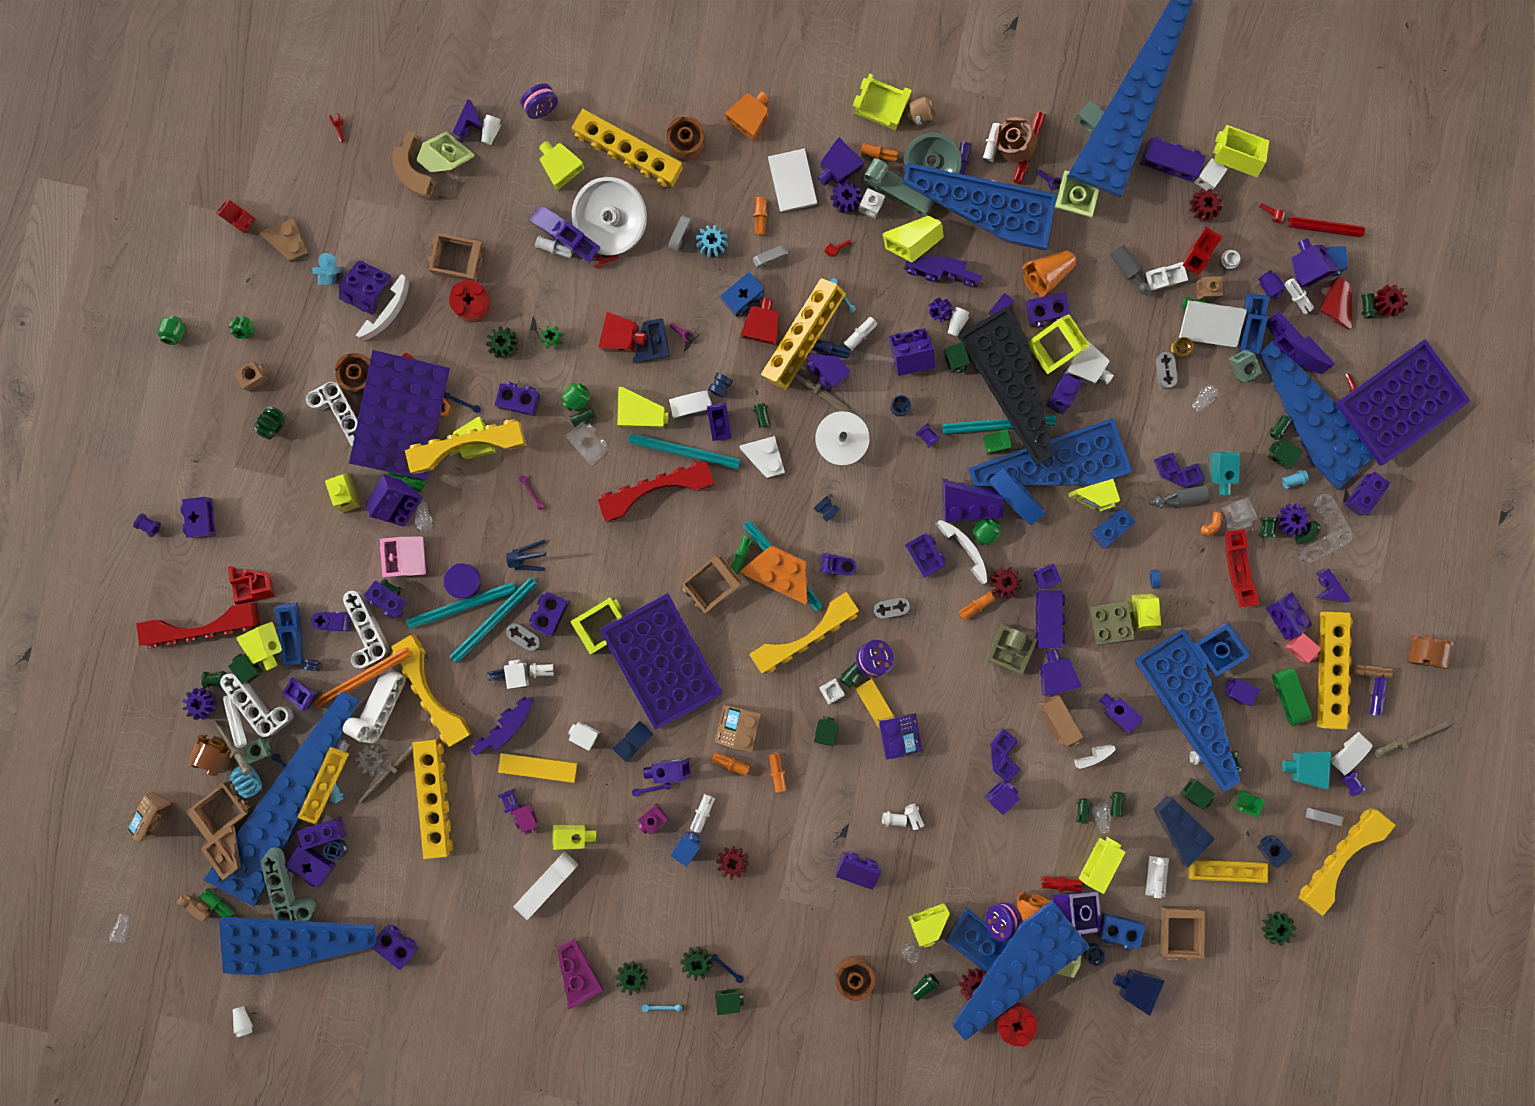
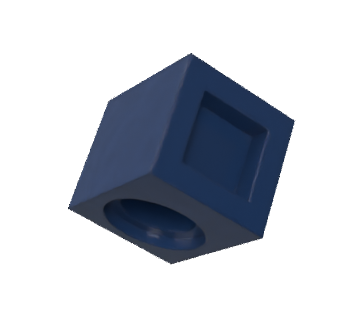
(1280, 856)

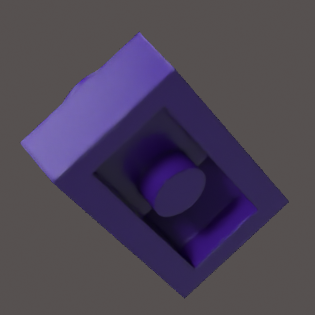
(466, 119)
(719, 422)
(1334, 590)
(300, 694)

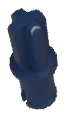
(832, 349)

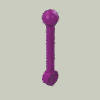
(523, 479)

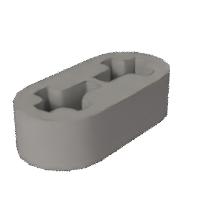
(679, 233)
(770, 256)
(1171, 370)
(889, 603)
(521, 640)
(1324, 816)

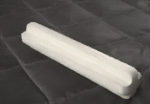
(234, 722)

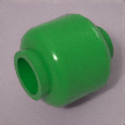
(171, 330)
(575, 397)
(987, 531)

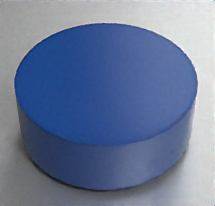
(1155, 579)

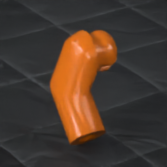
(1214, 527)

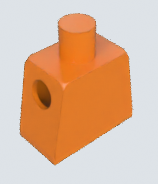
(749, 114)

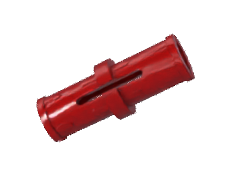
(1061, 884)

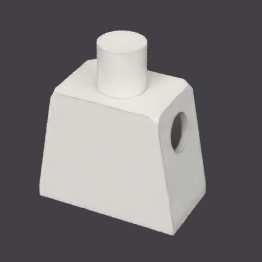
(1089, 367)

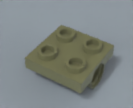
(1113, 622)
(1011, 649)

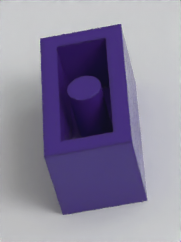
(1004, 301)

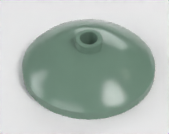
(937, 145)

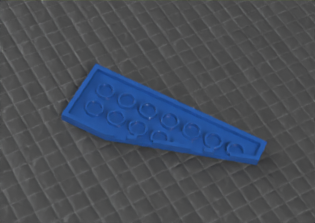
(1321, 426)

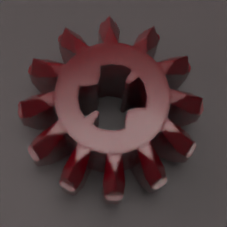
(1212, 208)
(1396, 297)
(1009, 588)
(739, 864)
(969, 981)

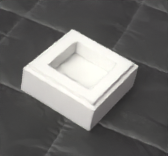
(832, 691)

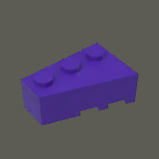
(969, 503)

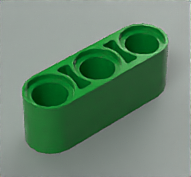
(1291, 696)

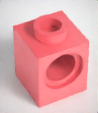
(1303, 648)

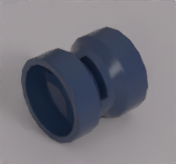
(721, 384)
(900, 402)
(825, 507)
(339, 847)
(1097, 956)

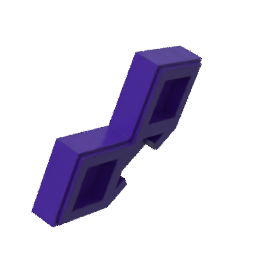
(1169, 470)
(1000, 747)

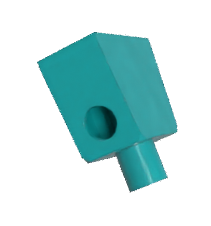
(1225, 470)
(1309, 768)

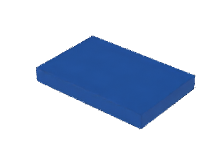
(974, 941)

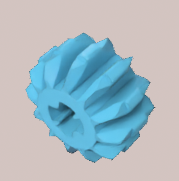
(707, 235)
(246, 785)

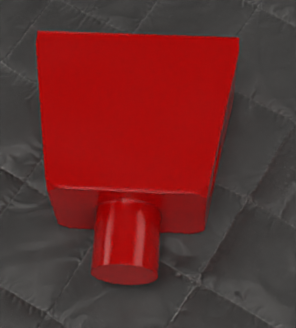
(761, 323)
(620, 334)

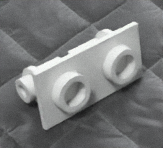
(1157, 876)

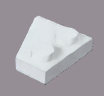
(764, 456)

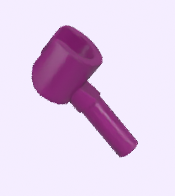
(681, 332)

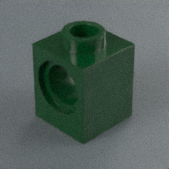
(956, 358)
(1284, 453)
(244, 669)
(825, 731)
(1198, 794)
(729, 1001)

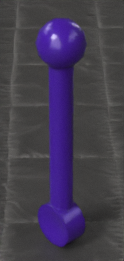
(635, 792)

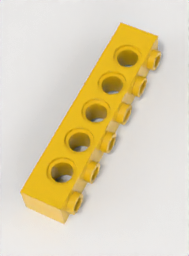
(587, 121)
(803, 333)
(1326, 677)
(430, 847)

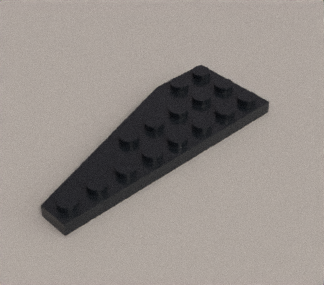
(1006, 365)

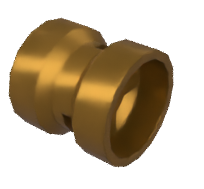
(1184, 345)

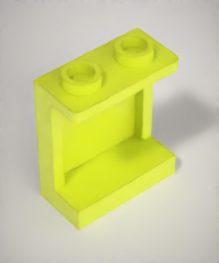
(881, 102)

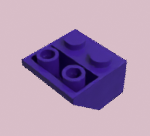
(912, 351)
(829, 369)
(392, 501)
(858, 870)

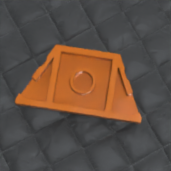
(780, 572)

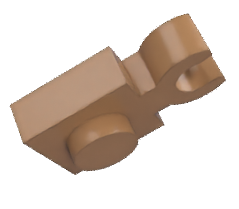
(197, 909)

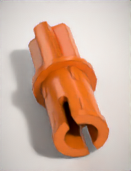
(879, 152)
(760, 216)
(976, 606)
(730, 764)
(777, 772)

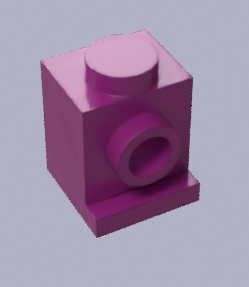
(657, 814)
(525, 818)

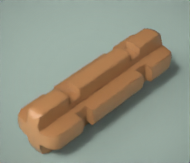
(1373, 671)

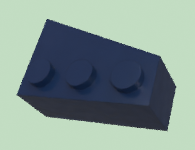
(1183, 830)

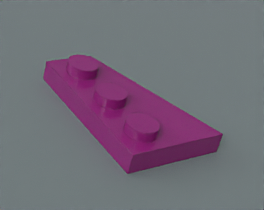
(578, 976)

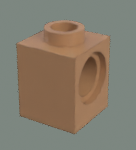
(1209, 288)
(243, 374)

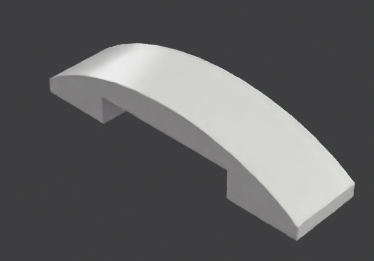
(370, 330)
(979, 569)

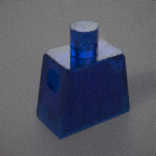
(1139, 989)

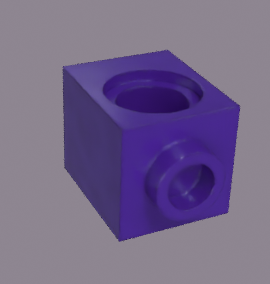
(1046, 576)
(1241, 692)

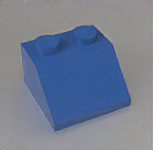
(1222, 648)

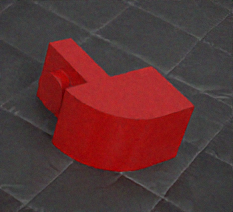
(235, 215)
(1201, 250)

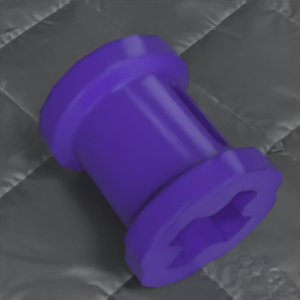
(928, 435)
(147, 525)
(1353, 783)
(511, 795)

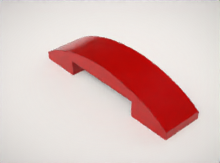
(1239, 568)

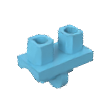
(326, 271)

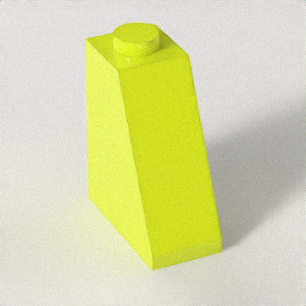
(914, 238)
(639, 412)

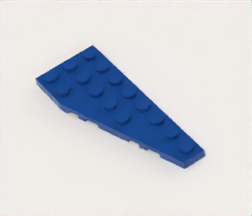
(1005, 210)
(1078, 459)
(1184, 687)
(275, 945)
(1032, 956)

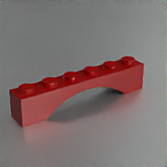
(618, 504)
(239, 616)

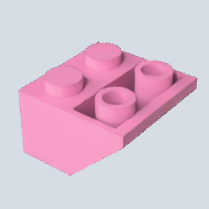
(402, 556)

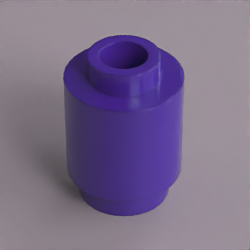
(1272, 284)

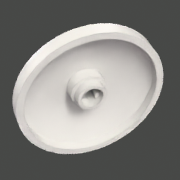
(610, 214)

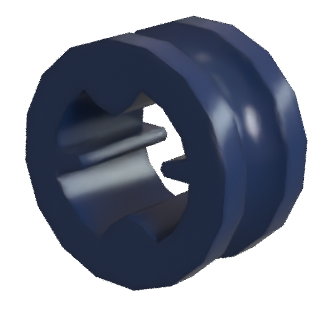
(311, 665)
(496, 675)

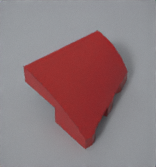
(1339, 303)
(250, 586)

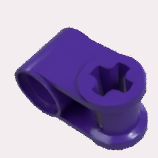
(836, 565)
(334, 621)

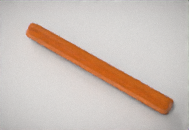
(363, 677)

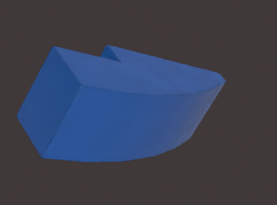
(1254, 322)
(1017, 496)
(289, 633)

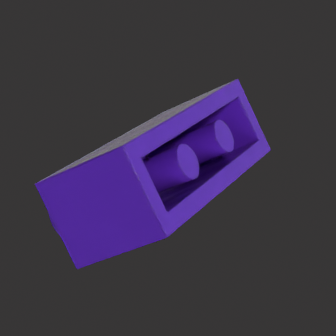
(1172, 159)
(1049, 618)

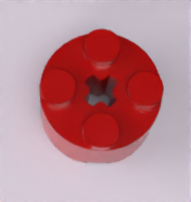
(462, 293)
(1021, 1033)

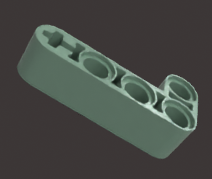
(892, 186)
(274, 864)

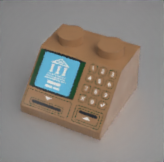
(737, 728)
(148, 816)

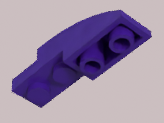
(565, 233)
(934, 267)
(1301, 350)
(511, 722)

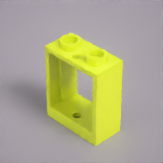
(1244, 142)
(1071, 333)
(582, 631)
(1102, 864)

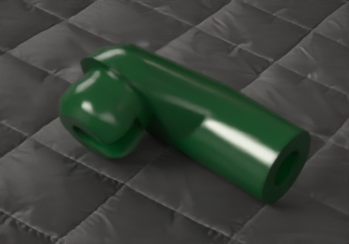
(1313, 530)

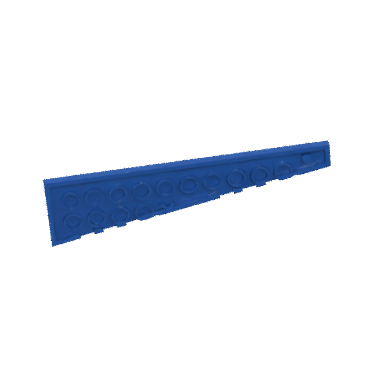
(1119, 133)
(278, 811)

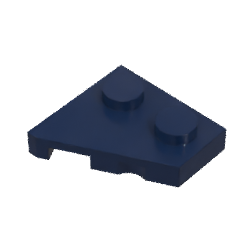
(656, 342)

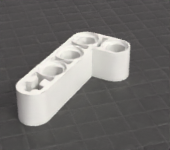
(335, 403)
(362, 628)
(253, 701)
(378, 708)
(545, 885)

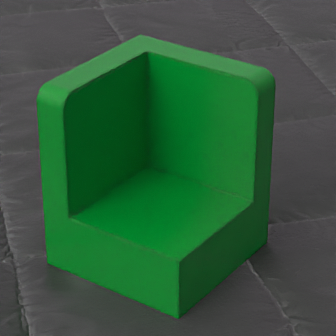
(997, 441)
(1249, 804)

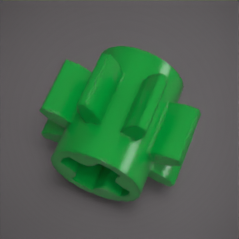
(242, 327)
(546, 335)

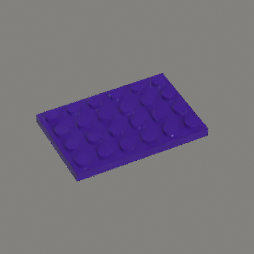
(1402, 402)
(397, 411)
(661, 661)

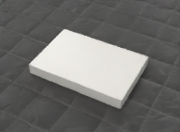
(792, 180)
(1212, 323)

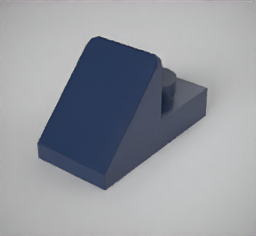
(633, 741)

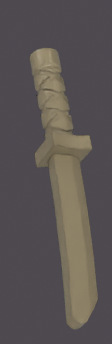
(821, 392)
(1402, 742)
(235, 752)
(393, 767)

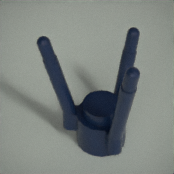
(516, 558)

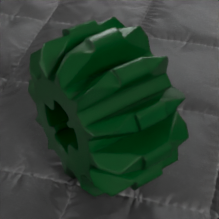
(495, 339)
(269, 422)
(1274, 923)
(694, 957)
(629, 985)

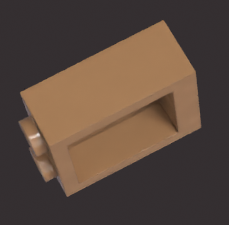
(474, 262)
(726, 571)
(1059, 721)
(203, 822)
(1199, 932)

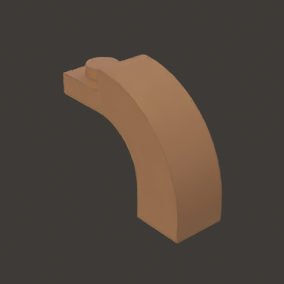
(402, 162)

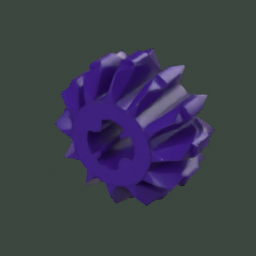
(839, 199)
(1291, 512)
(192, 703)

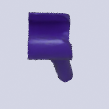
(1050, 180)

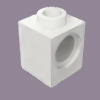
(1210, 175)
(871, 203)
(516, 674)
(583, 735)

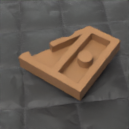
(286, 239)
(223, 853)

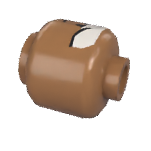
(921, 111)

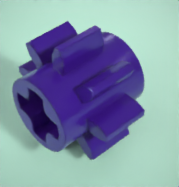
(940, 309)

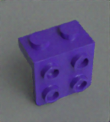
(363, 286)

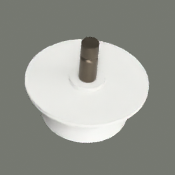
(842, 438)

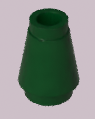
(851, 676)
(926, 986)

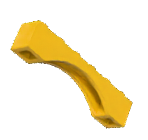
(427, 457)
(838, 611)
(452, 726)
(1320, 892)

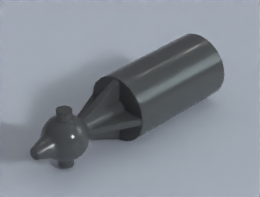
(1130, 269)
(1183, 497)

